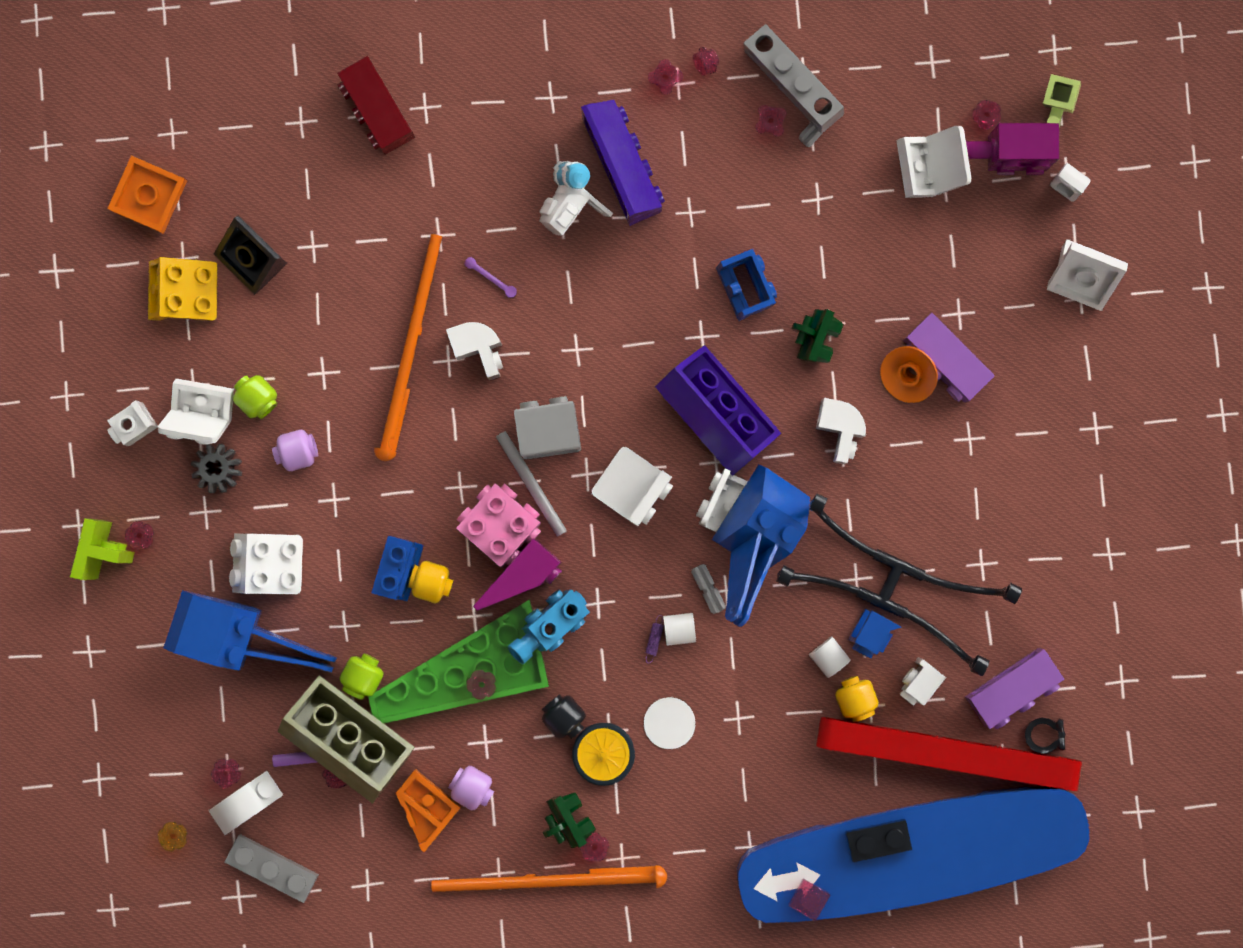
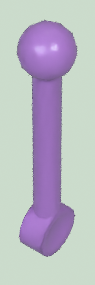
(510, 291)

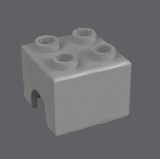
(547, 428)

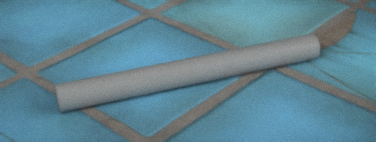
(531, 483)

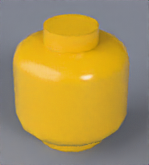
(430, 581)
(857, 699)

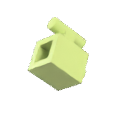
(1061, 97)

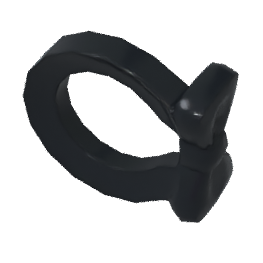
(1060, 742)

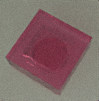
(809, 899)

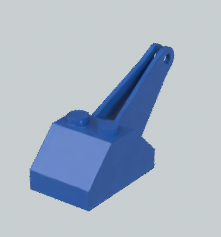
(759, 533)
(222, 634)

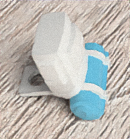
(569, 197)

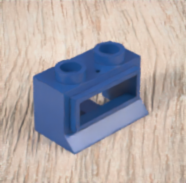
(755, 268)
(396, 568)
(872, 633)

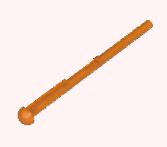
(401, 393)
(600, 876)

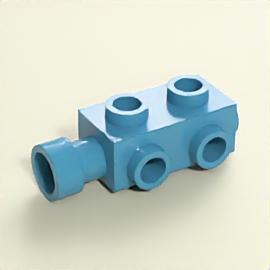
(556, 617)

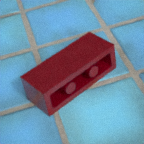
(374, 106)

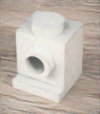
(141, 424)
(921, 683)

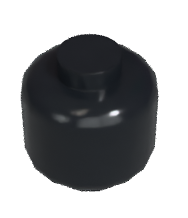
(563, 717)

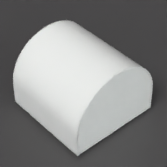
(1070, 182)
(679, 629)
(830, 657)

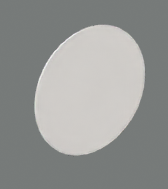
(669, 723)

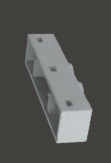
(793, 78)

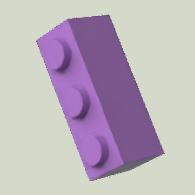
(953, 360)
(1015, 689)

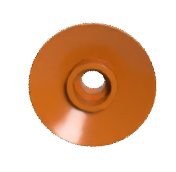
(901, 382)

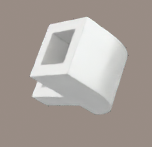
(474, 339)
(842, 419)
(245, 802)

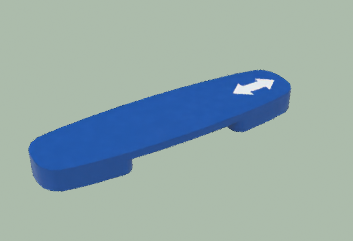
(955, 851)

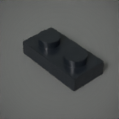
(878, 840)

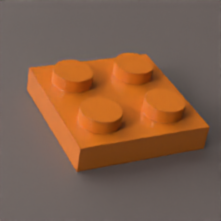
(147, 194)

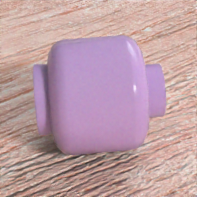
(295, 450)
(471, 788)

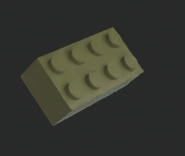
(345, 739)

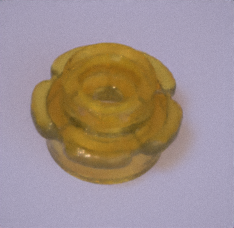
(165, 839)

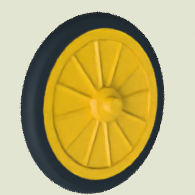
(603, 754)

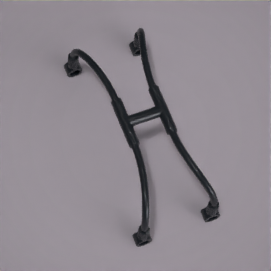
(785, 575)

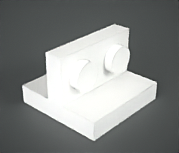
(1086, 275)

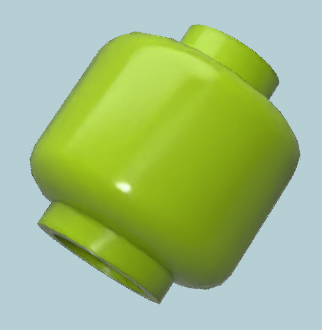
(255, 396)
(361, 676)

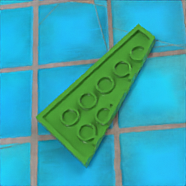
(443, 679)

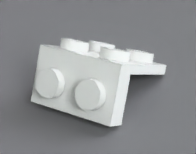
(934, 163)
(198, 412)
(632, 486)
(725, 493)
(266, 564)

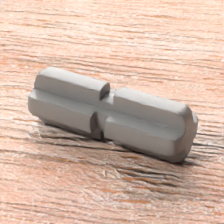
(811, 133)
(710, 594)

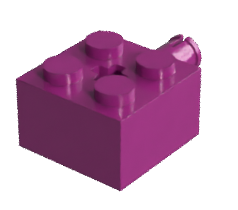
(1018, 148)

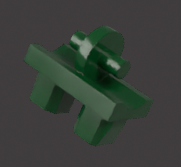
(813, 333)
(573, 831)

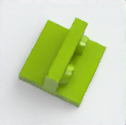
(95, 548)

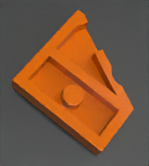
(426, 808)

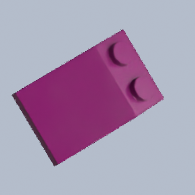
(526, 572)

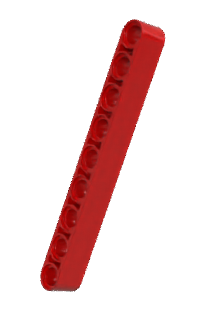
(949, 753)

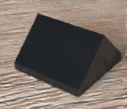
(248, 256)

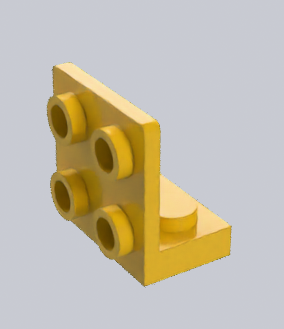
(182, 289)

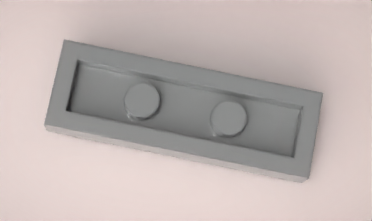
(271, 868)

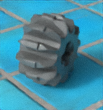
(219, 457)

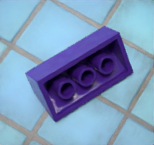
(621, 160)
(717, 409)

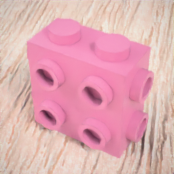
(499, 524)

